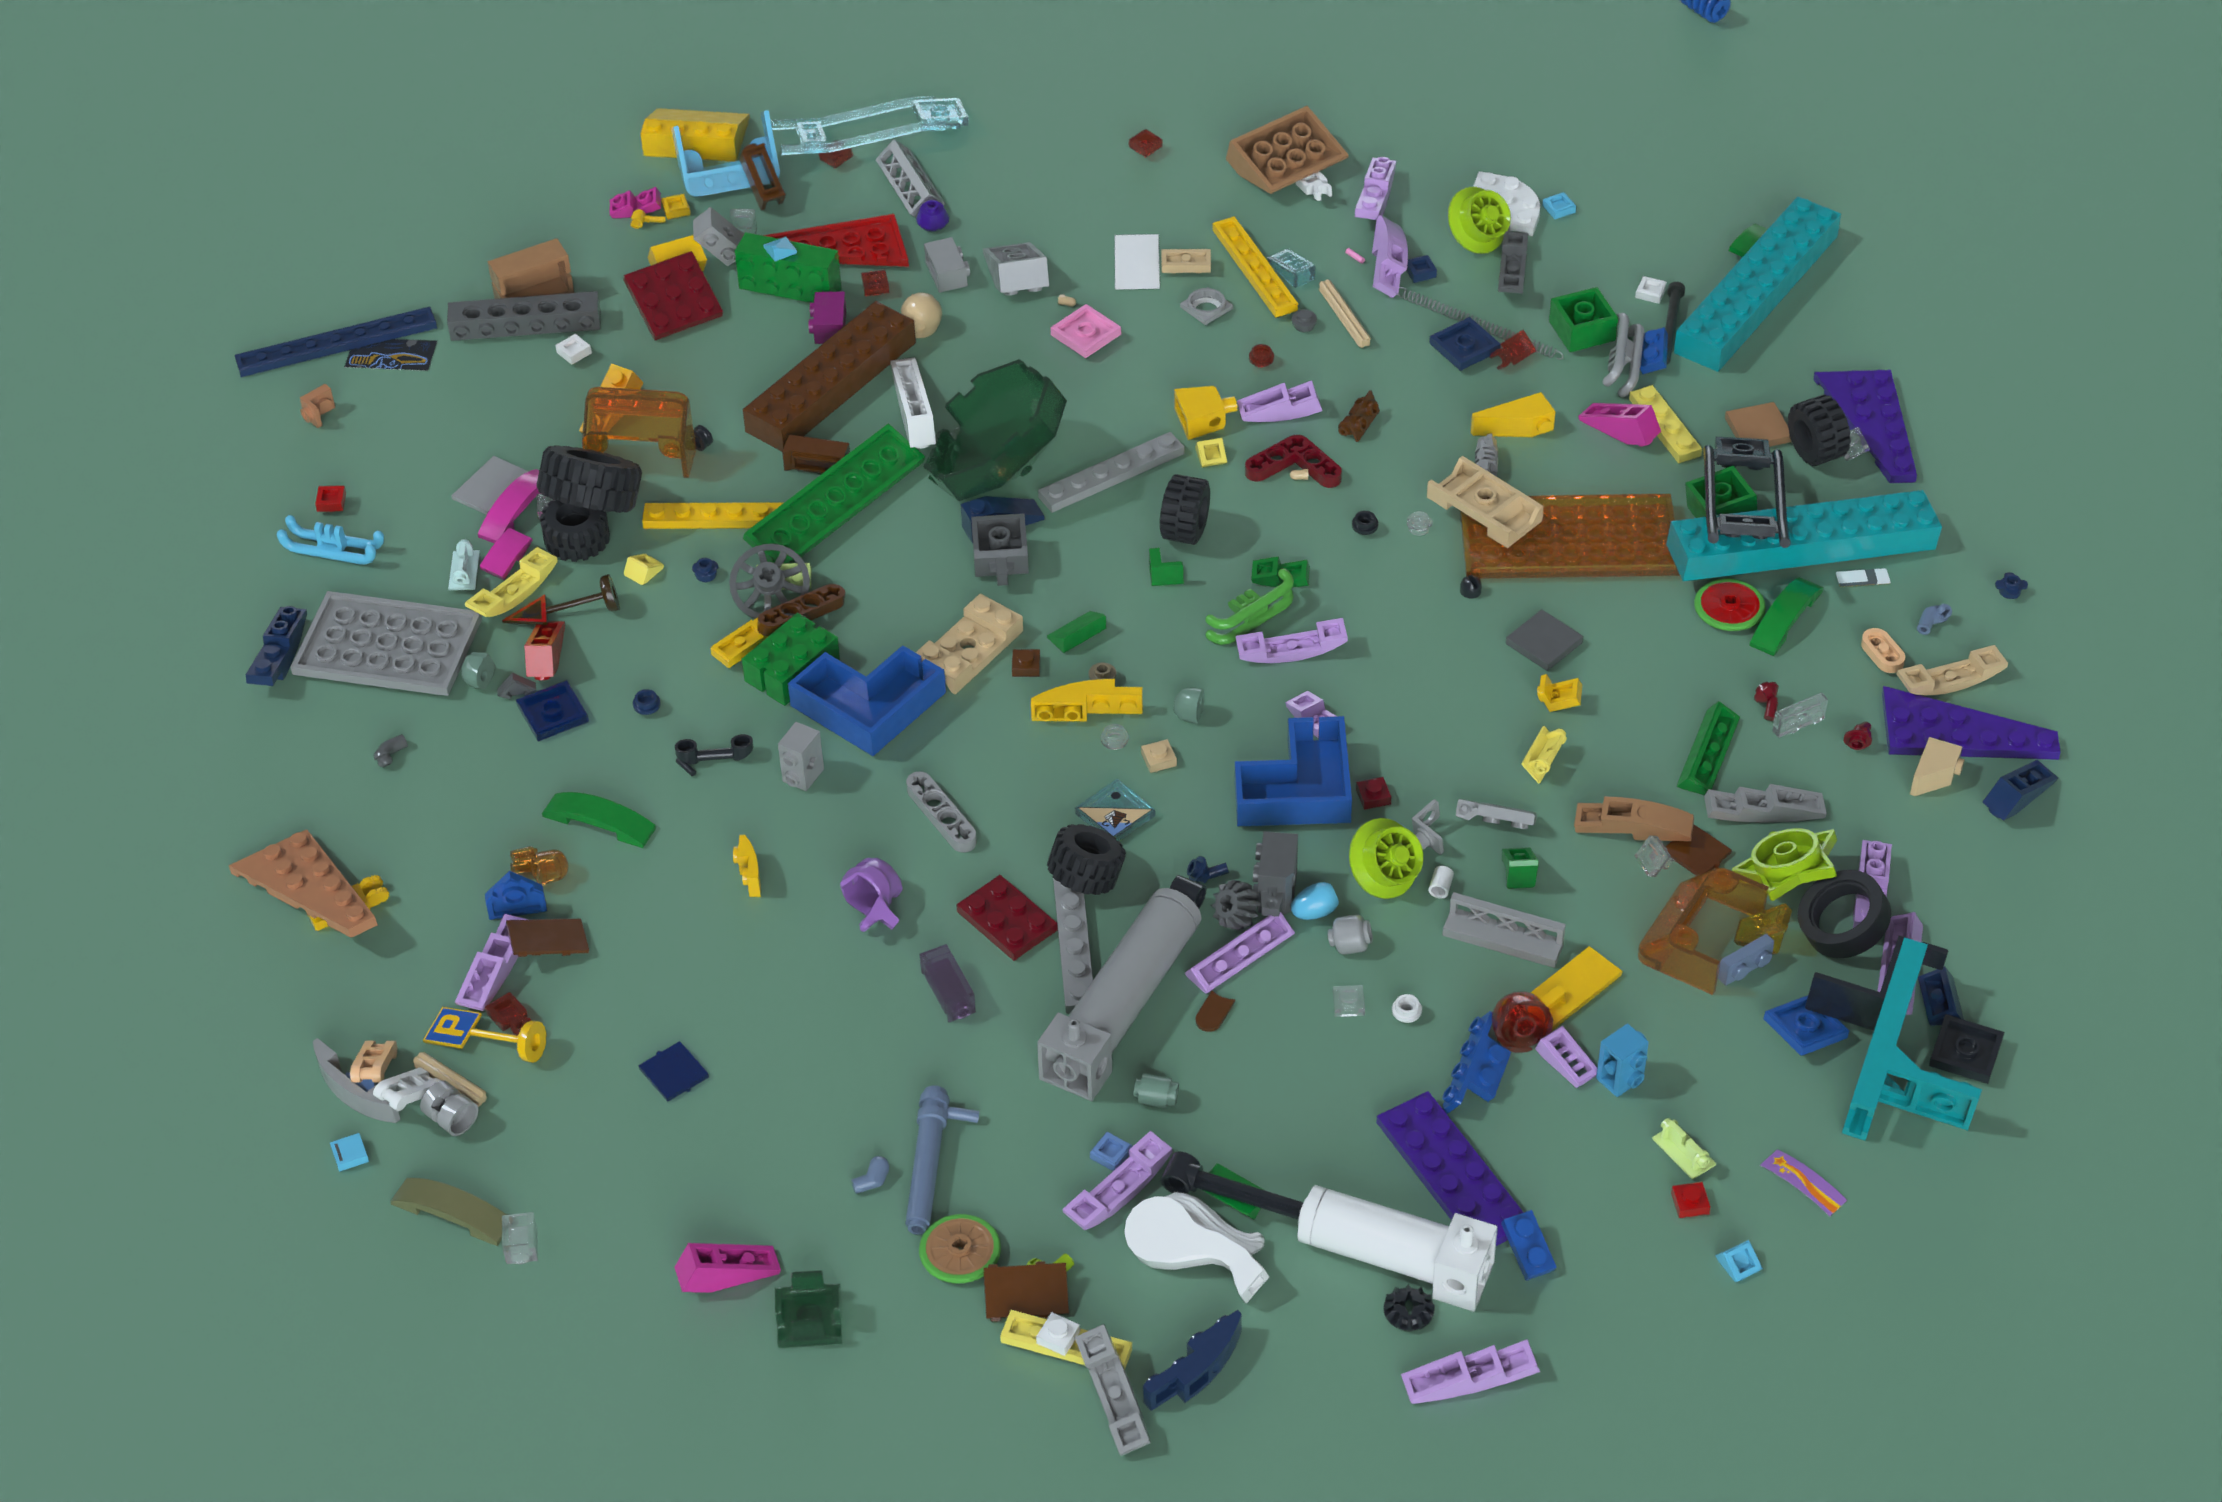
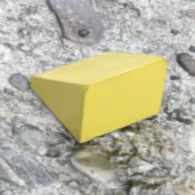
(1211, 452)
(642, 568)

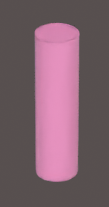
(1350, 252)

